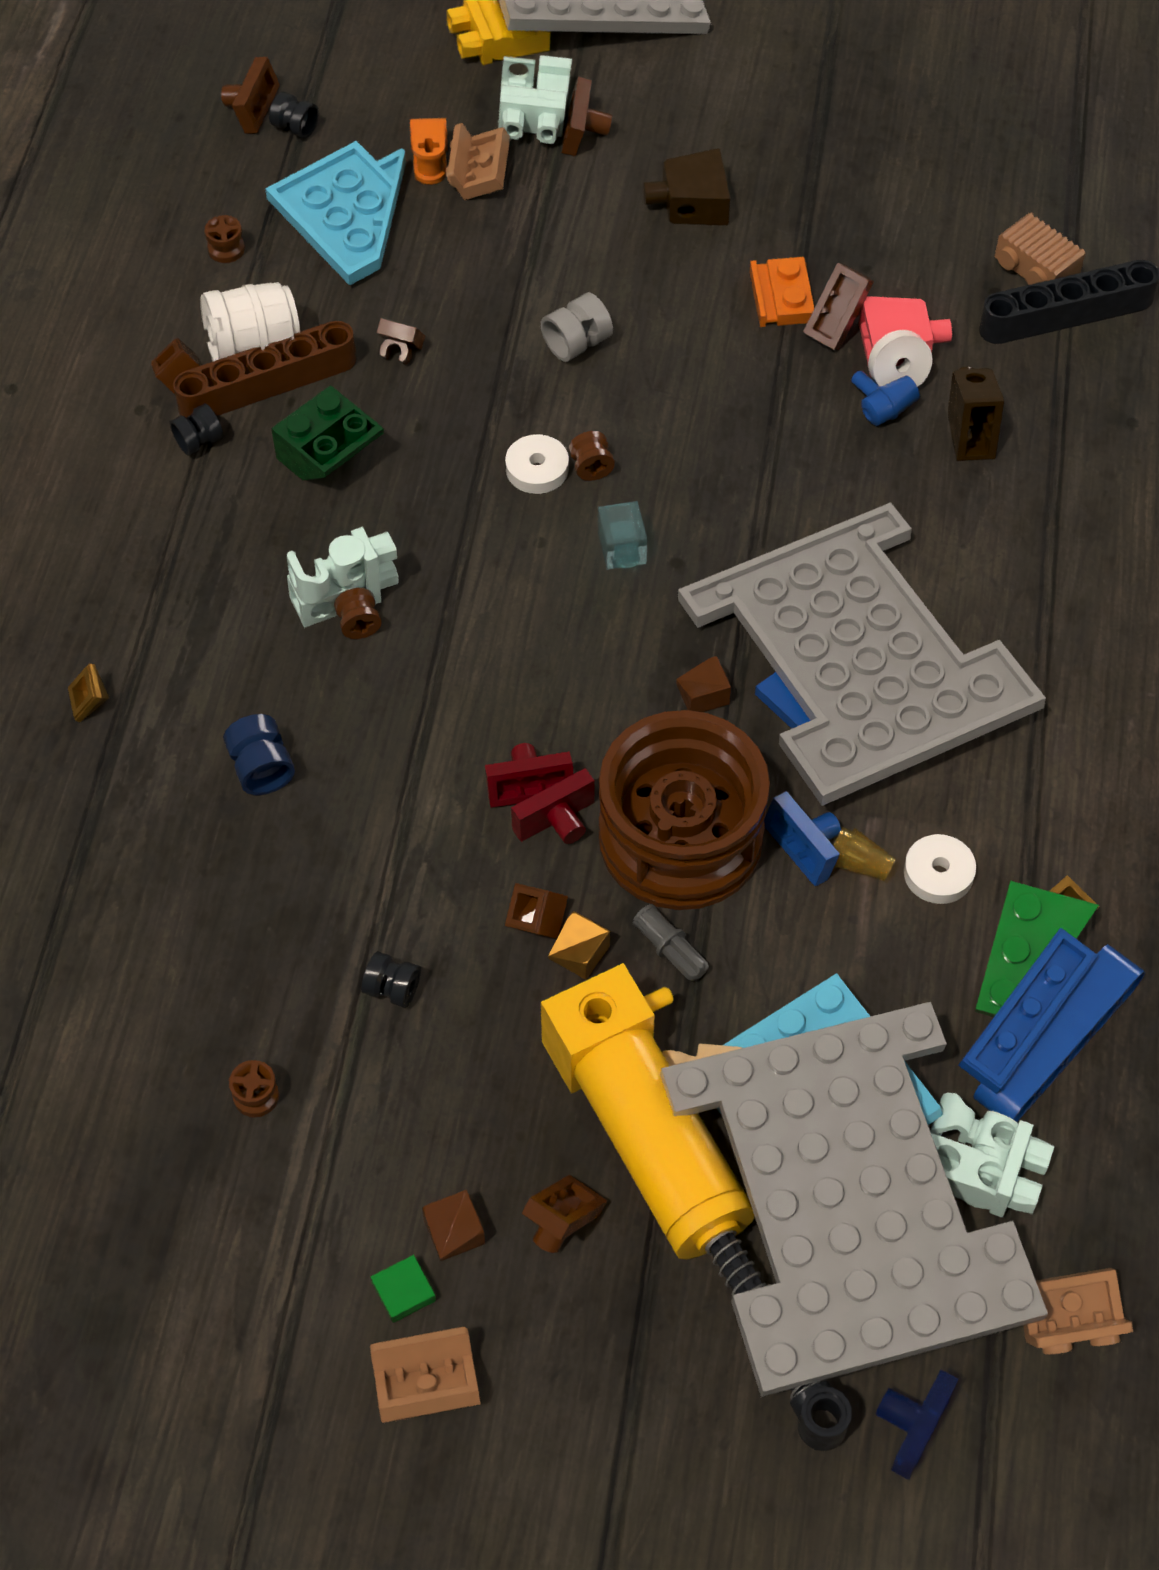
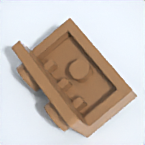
(477, 161)
(1079, 1310)
(424, 1374)

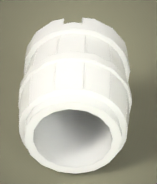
(248, 318)

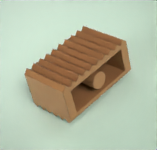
(1038, 251)

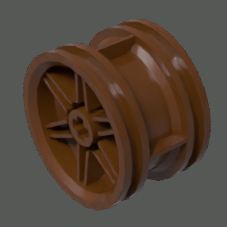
(681, 841)

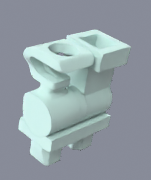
(530, 108)
(351, 564)
(990, 1168)

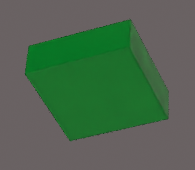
(403, 1288)

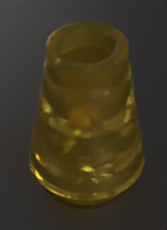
(862, 854)

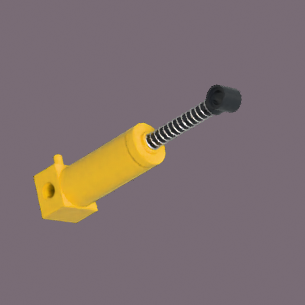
(607, 1048)

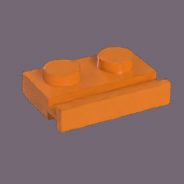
(782, 291)

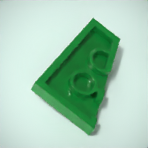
(1024, 930)

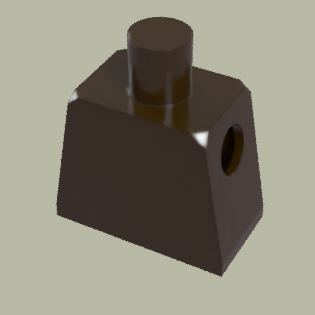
(692, 189)
(975, 396)

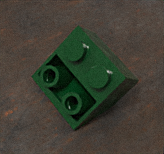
(323, 435)

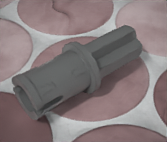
(670, 943)

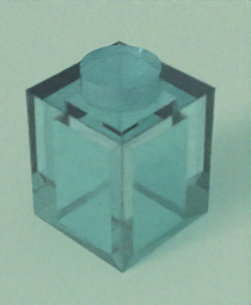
(622, 535)

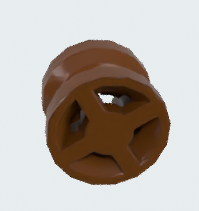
(224, 239)
(591, 455)
(357, 613)
(248, 1079)

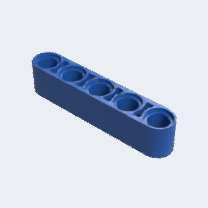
(1076, 1022)

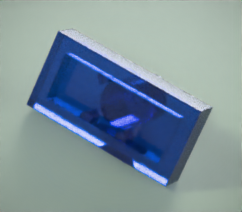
(916, 1420)

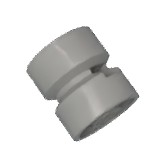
(577, 326)

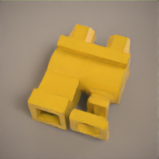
(489, 34)

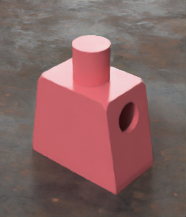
(889, 314)

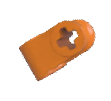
(429, 149)

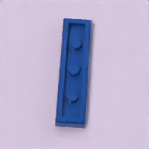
(1028, 1010)

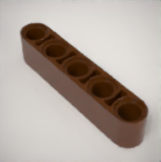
(267, 372)

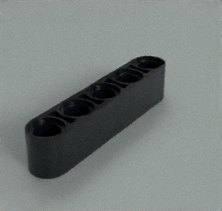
(1068, 301)

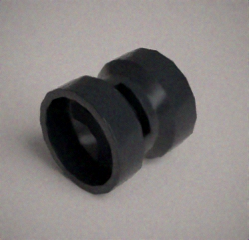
(295, 115)
(196, 429)
(391, 979)

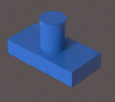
(804, 838)

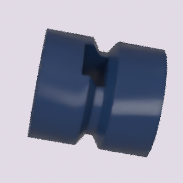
(259, 754)

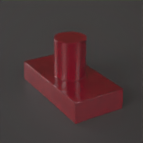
(525, 775)
(556, 808)

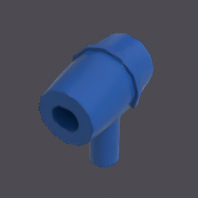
(885, 401)

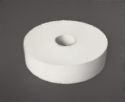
(894, 347)
(537, 478)
(935, 885)

